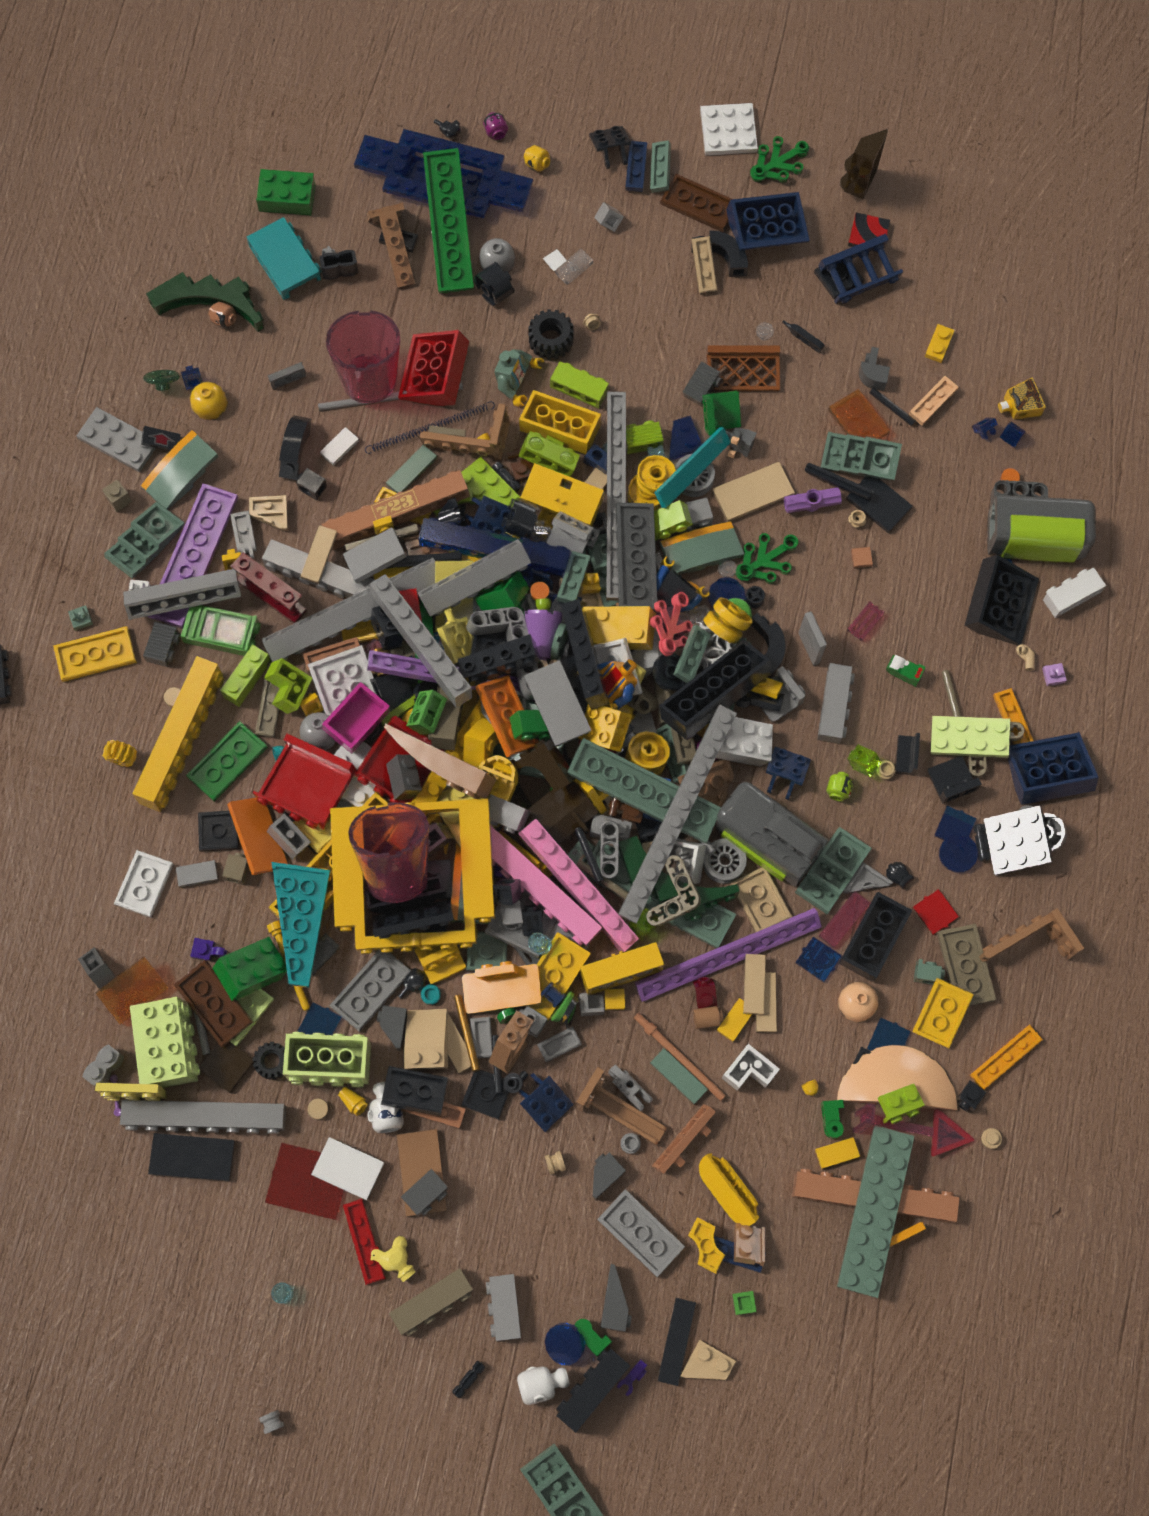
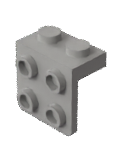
(793, 695)

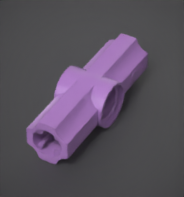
(801, 501)

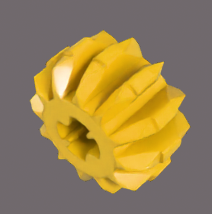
(119, 753)

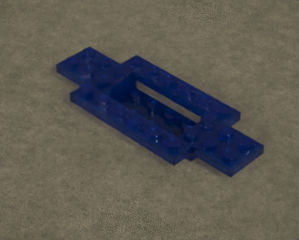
(407, 172)

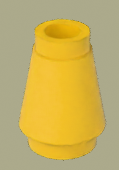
(353, 1101)

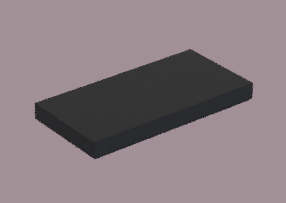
(191, 1157)

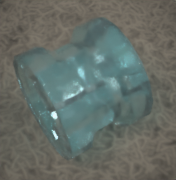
(655, 451)
(535, 943)
(278, 1293)

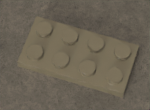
(964, 968)

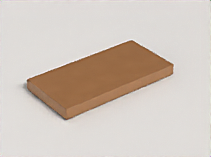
(417, 1156)

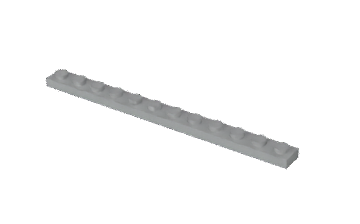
(615, 481)
(677, 814)

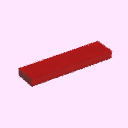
(363, 1240)

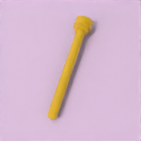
(275, 929)

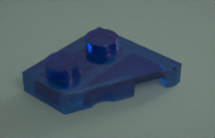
(684, 438)

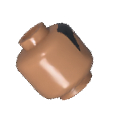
(222, 314)

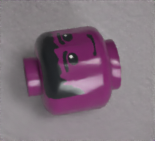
(495, 126)

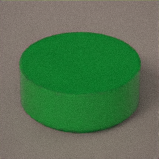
(506, 1015)

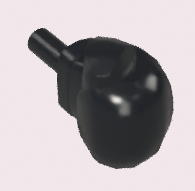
(449, 129)
(415, 980)

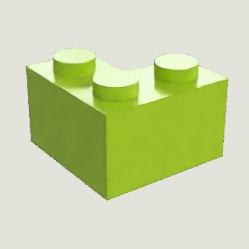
(291, 684)

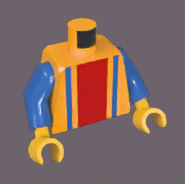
(618, 682)

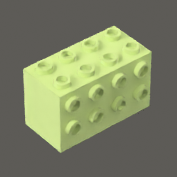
(164, 1042)
(327, 1059)

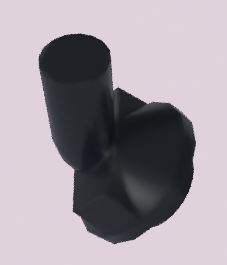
(514, 1083)

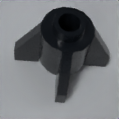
(452, 513)

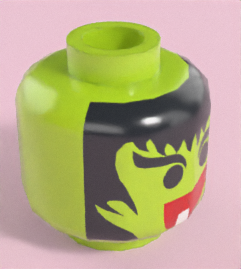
(839, 786)

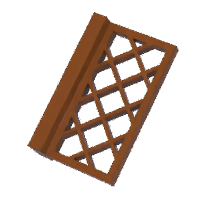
(746, 353)

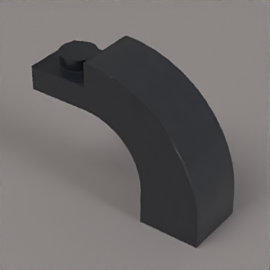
(728, 248)
(292, 445)
(775, 641)

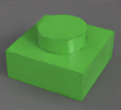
(744, 1303)

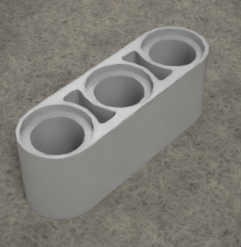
(609, 839)

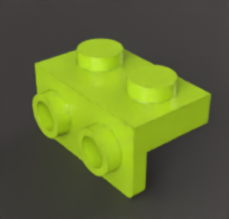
(901, 1103)

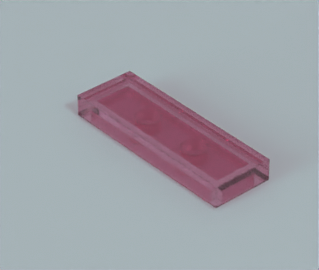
(844, 919)

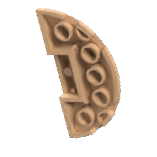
(892, 1069)

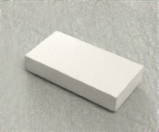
(339, 446)

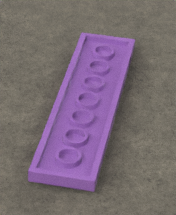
(198, 543)

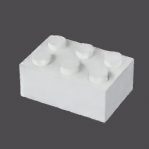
(747, 743)

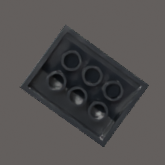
(1001, 600)

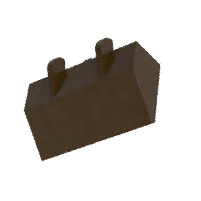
(863, 164)
(561, 813)

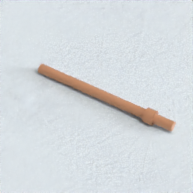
(651, 1029)

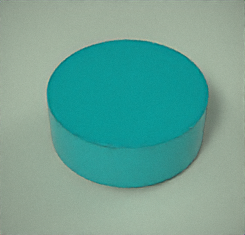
(430, 994)

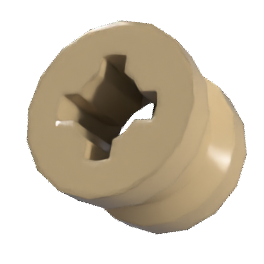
(555, 1163)

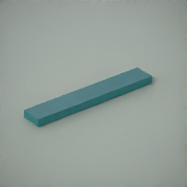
(692, 467)

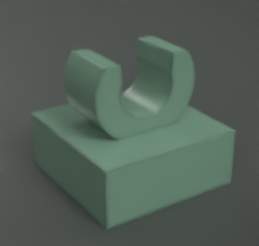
(80, 617)

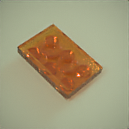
(858, 416)
(132, 987)

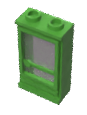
(220, 629)

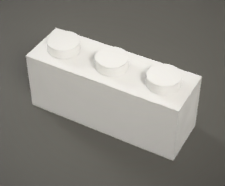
(1073, 592)

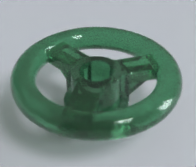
(161, 379)

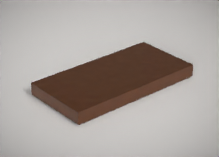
(697, 202)
(212, 1004)

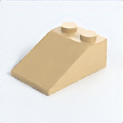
(426, 1040)

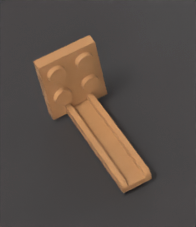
(394, 241)
(494, 446)
(1057, 930)
(618, 1109)

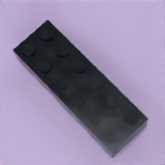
(718, 684)

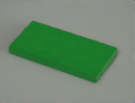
(226, 761)

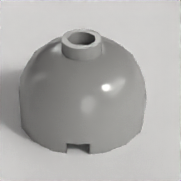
(497, 251)
(312, 731)
(1056, 831)

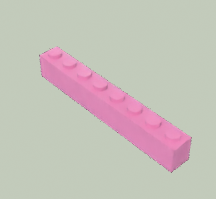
(578, 885)
(543, 891)

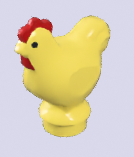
(394, 1259)

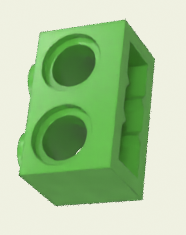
(426, 712)

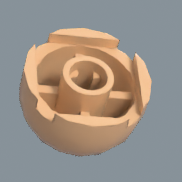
(858, 1001)

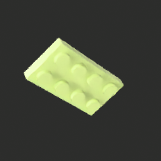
(970, 736)

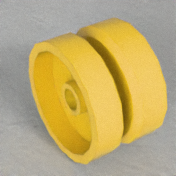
(727, 620)
(648, 752)

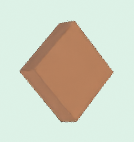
(861, 557)

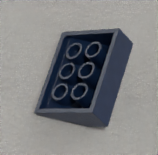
(767, 221)
(1051, 768)

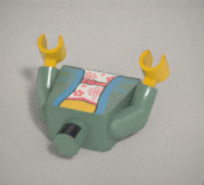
(511, 372)

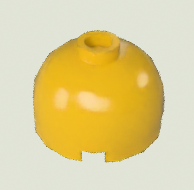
(208, 400)

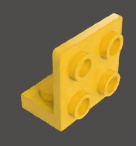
(607, 727)

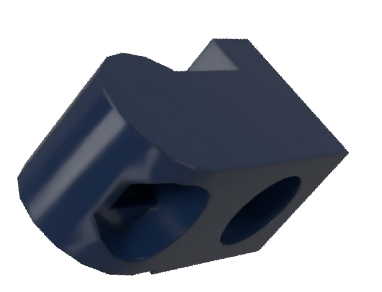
(596, 458)

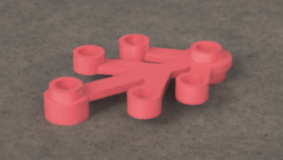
(666, 644)

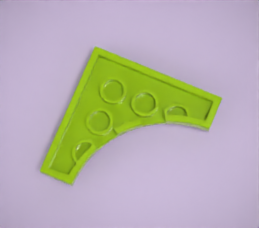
(484, 481)

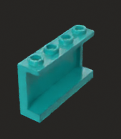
(283, 256)

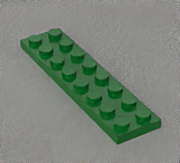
(448, 220)

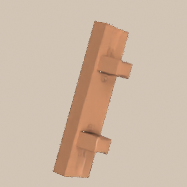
(682, 1140)

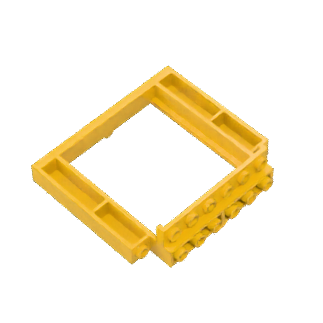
(476, 879)

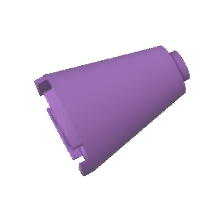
(542, 627)

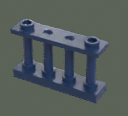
(861, 251)

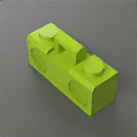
(549, 453)

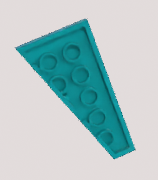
(300, 904)

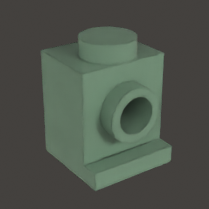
(927, 972)

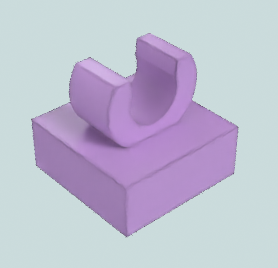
(1054, 674)

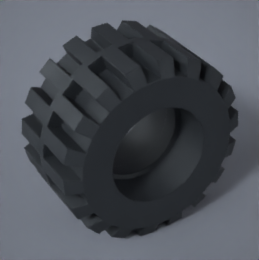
(551, 347)

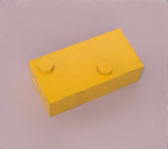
(560, 420)
(622, 622)

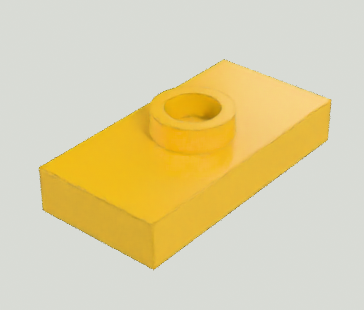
(769, 688)

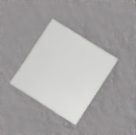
(554, 259)

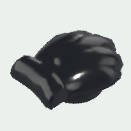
(899, 874)

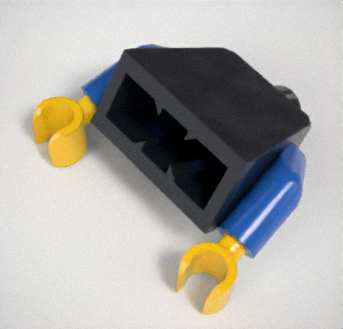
(671, 583)

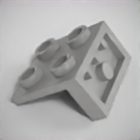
(569, 533)

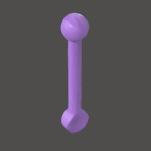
(117, 1112)

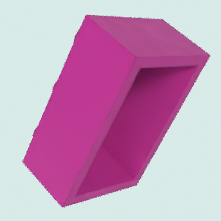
(356, 717)

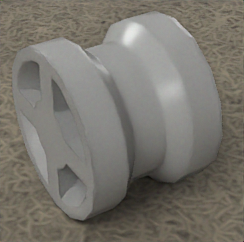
(271, 1422)

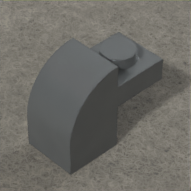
(873, 374)

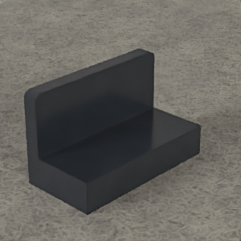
(907, 754)

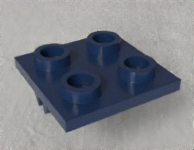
(489, 515)
(789, 766)
(545, 1103)

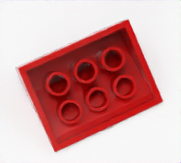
(434, 368)

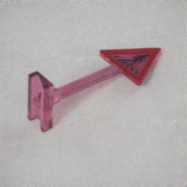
(944, 1133)

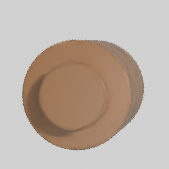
(707, 1017)

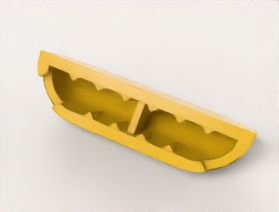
(728, 1189)

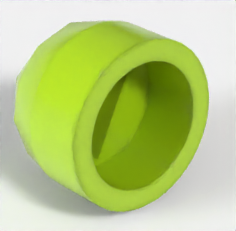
(543, 604)

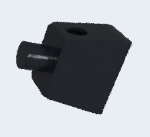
(393, 689)

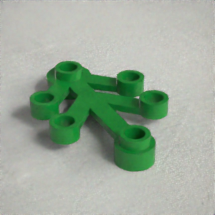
(778, 162)
(765, 560)

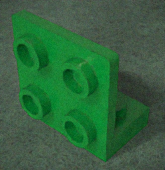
(721, 411)

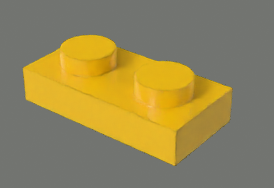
(939, 343)

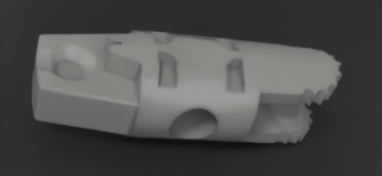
(623, 1078)

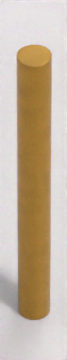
(466, 1033)

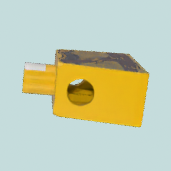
(1023, 401)

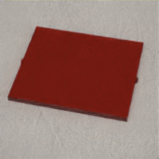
(297, 1189)

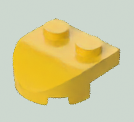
(504, 772)

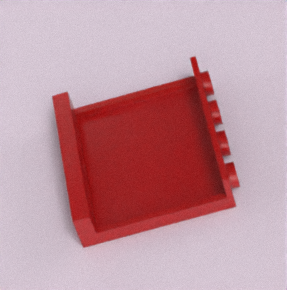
(373, 767)
(306, 782)

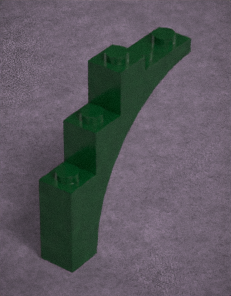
(183, 292)
(664, 889)

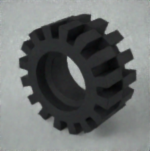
(263, 1051)

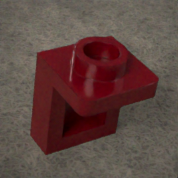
(705, 992)

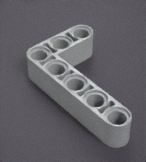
(506, 625)

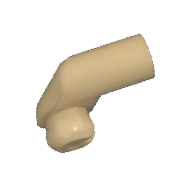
(1027, 655)

